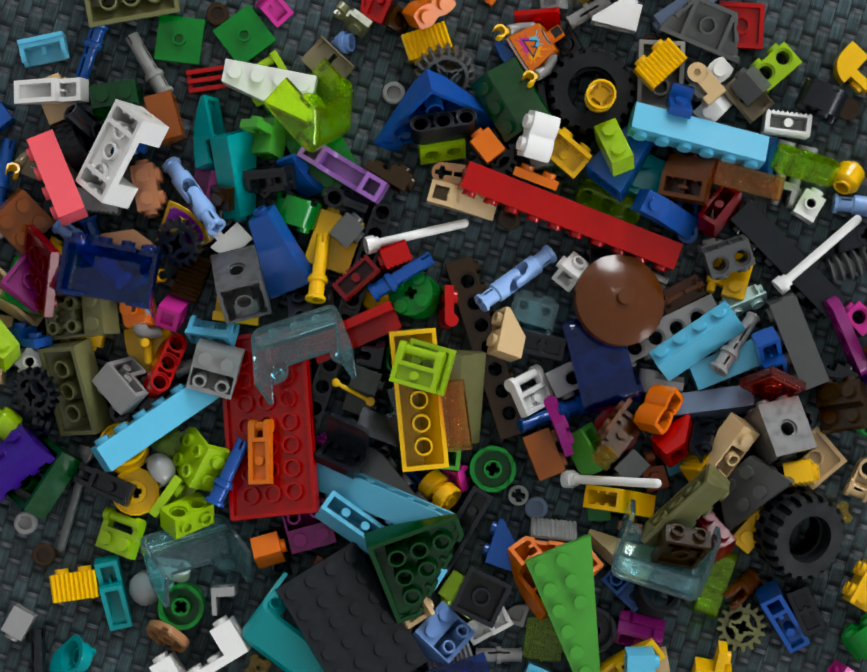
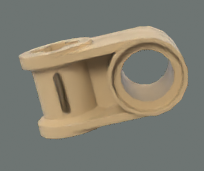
(858, 480)

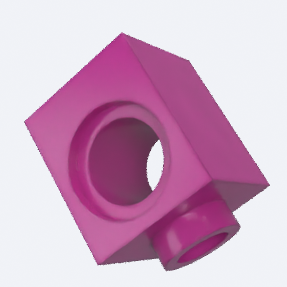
(850, 308)
(171, 313)

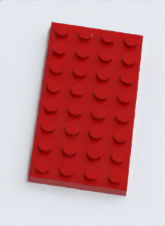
(294, 465)

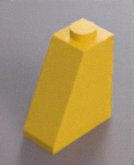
(617, 500)

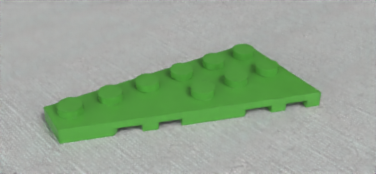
(568, 593)

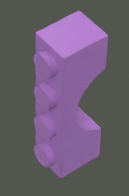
(346, 172)

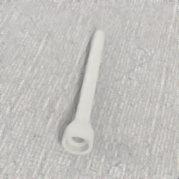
(373, 244)
(783, 282)
(571, 479)

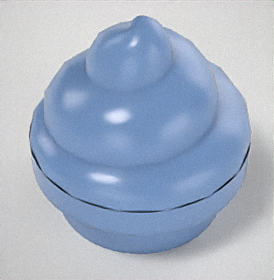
(344, 42)

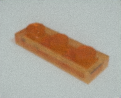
(748, 181)
(456, 416)

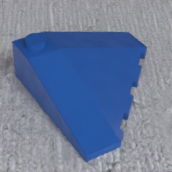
(427, 95)

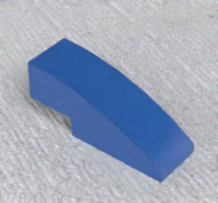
(769, 350)

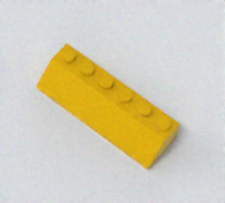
(419, 415)

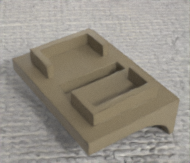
(323, 49)
(753, 110)

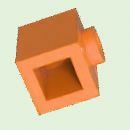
(486, 145)
(268, 549)

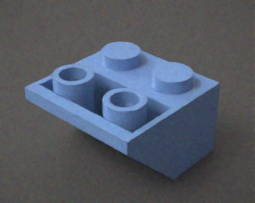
(442, 634)

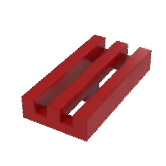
(189, 73)

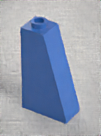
(618, 185)
(278, 252)

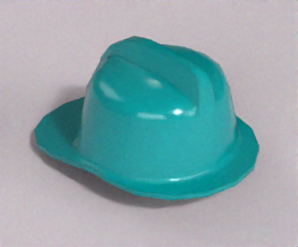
(72, 656)

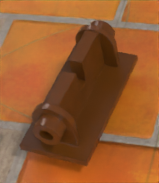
(683, 293)

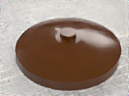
(618, 300)

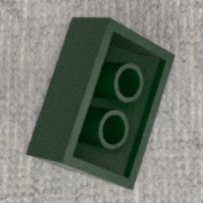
(508, 98)
(42, 490)

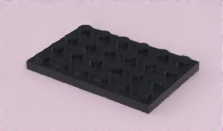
(348, 617)

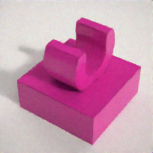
(458, 477)

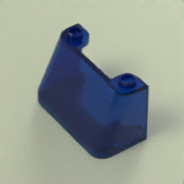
(601, 370)

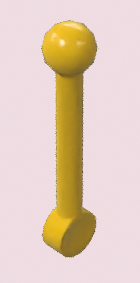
(370, 401)

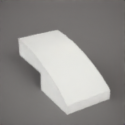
(483, 631)

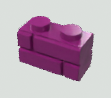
(636, 628)

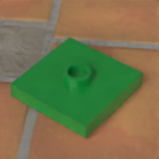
(244, 35)
(179, 39)

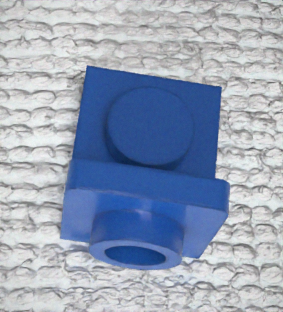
(679, 100)

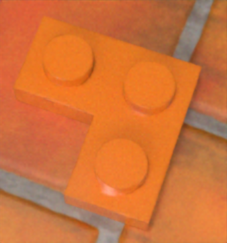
(544, 179)

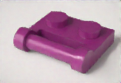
(560, 425)

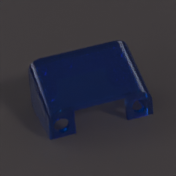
(108, 269)

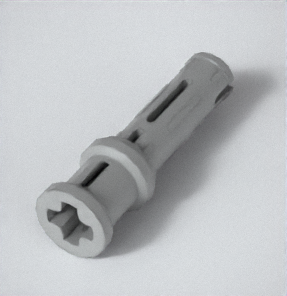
(152, 73)
(729, 352)

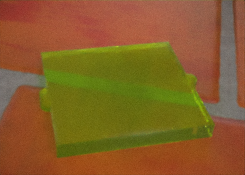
(541, 640)

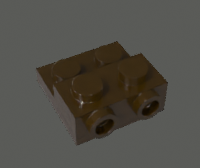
(397, 177)
(842, 405)
(681, 546)

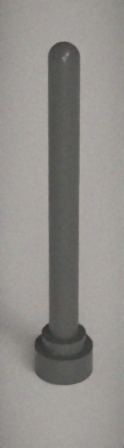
(86, 456)

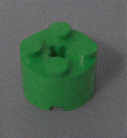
(298, 211)
(424, 301)
(503, 461)
(195, 606)
(855, 639)

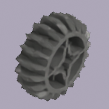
(452, 68)

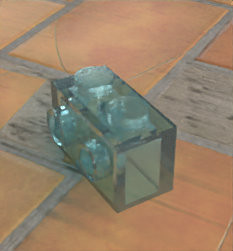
(534, 310)

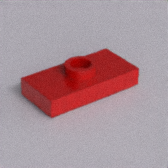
(546, 16)

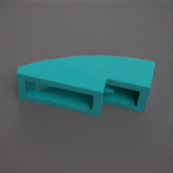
(207, 124)
(113, 592)

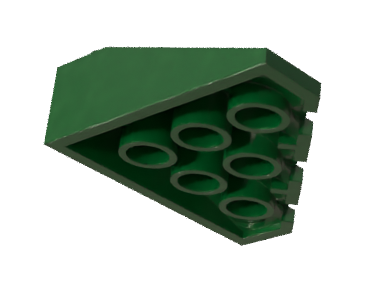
(410, 559)

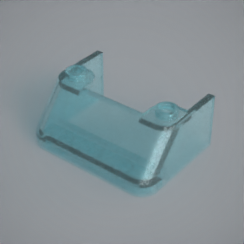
(298, 340)
(212, 544)
(633, 563)

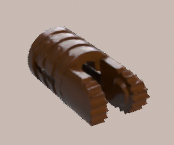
(742, 588)

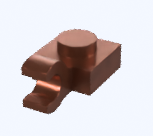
(655, 471)

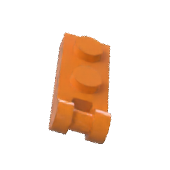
(260, 452)

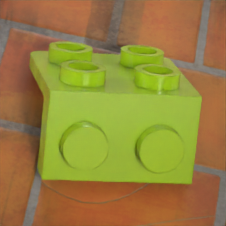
(199, 461)

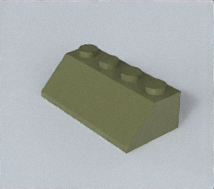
(118, 11)
(471, 368)
(81, 406)
(688, 504)

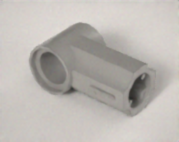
(651, 377)

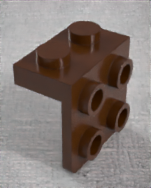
(618, 429)

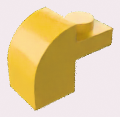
(846, 68)
(720, 663)

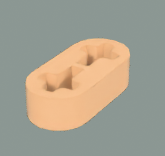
(449, 167)

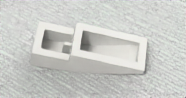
(51, 91)

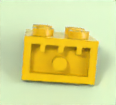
(856, 589)

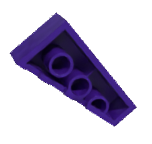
(19, 457)

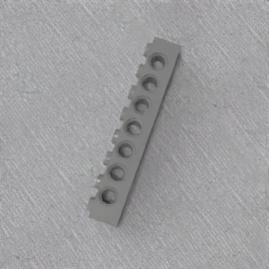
(557, 376)

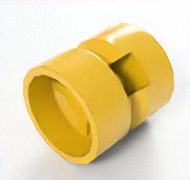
(600, 96)
(439, 490)

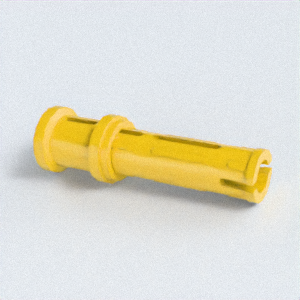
(318, 279)

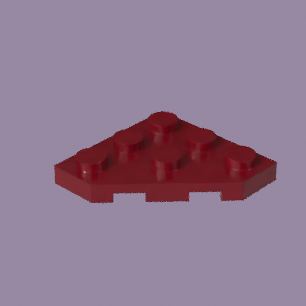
(44, 269)

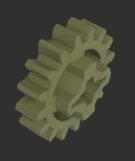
(738, 636)

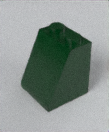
(105, 94)

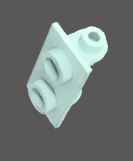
(753, 299)

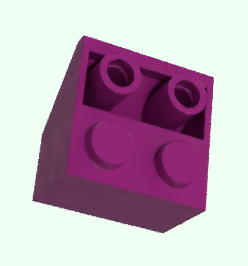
(307, 532)

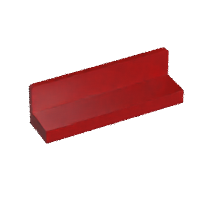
(369, 326)

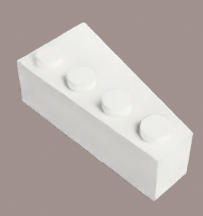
(260, 80)

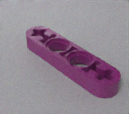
(846, 335)

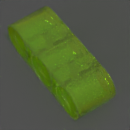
(805, 165)
(598, 202)
(716, 584)

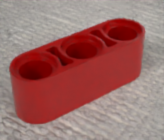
(171, 358)

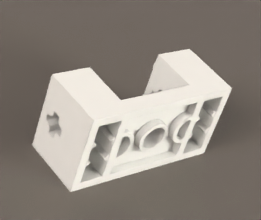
(123, 130)
(227, 637)

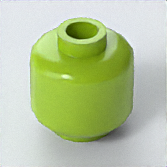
(8, 421)

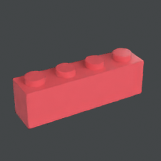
(57, 178)

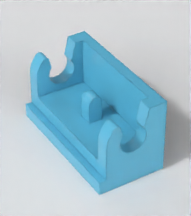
(43, 49)
(211, 330)

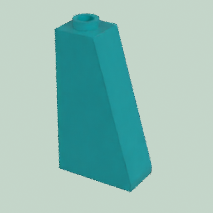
(231, 157)

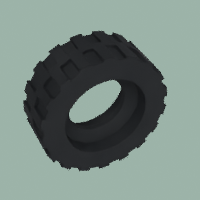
(72, 145)

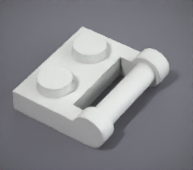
(532, 398)

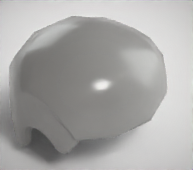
(161, 468)
(141, 589)

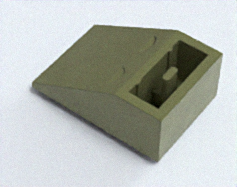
(82, 318)

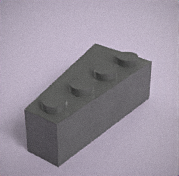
(797, 339)

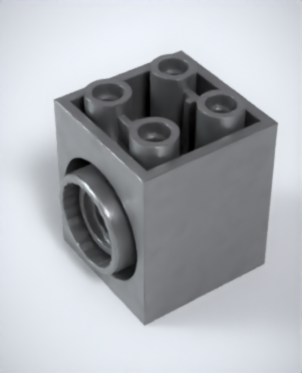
(240, 284)
(782, 431)

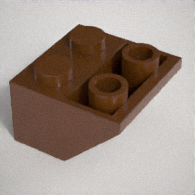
(687, 179)

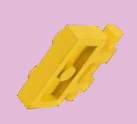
(734, 285)

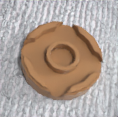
(166, 634)

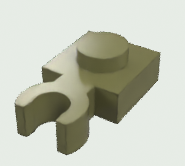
(355, 20)

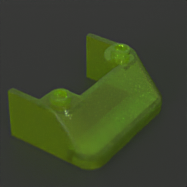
(318, 116)

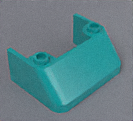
(278, 638)

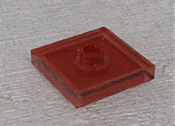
(772, 383)

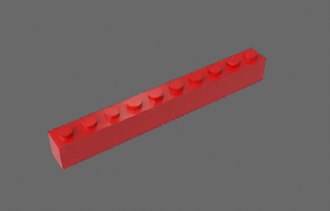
(569, 216)

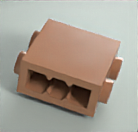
(149, 196)

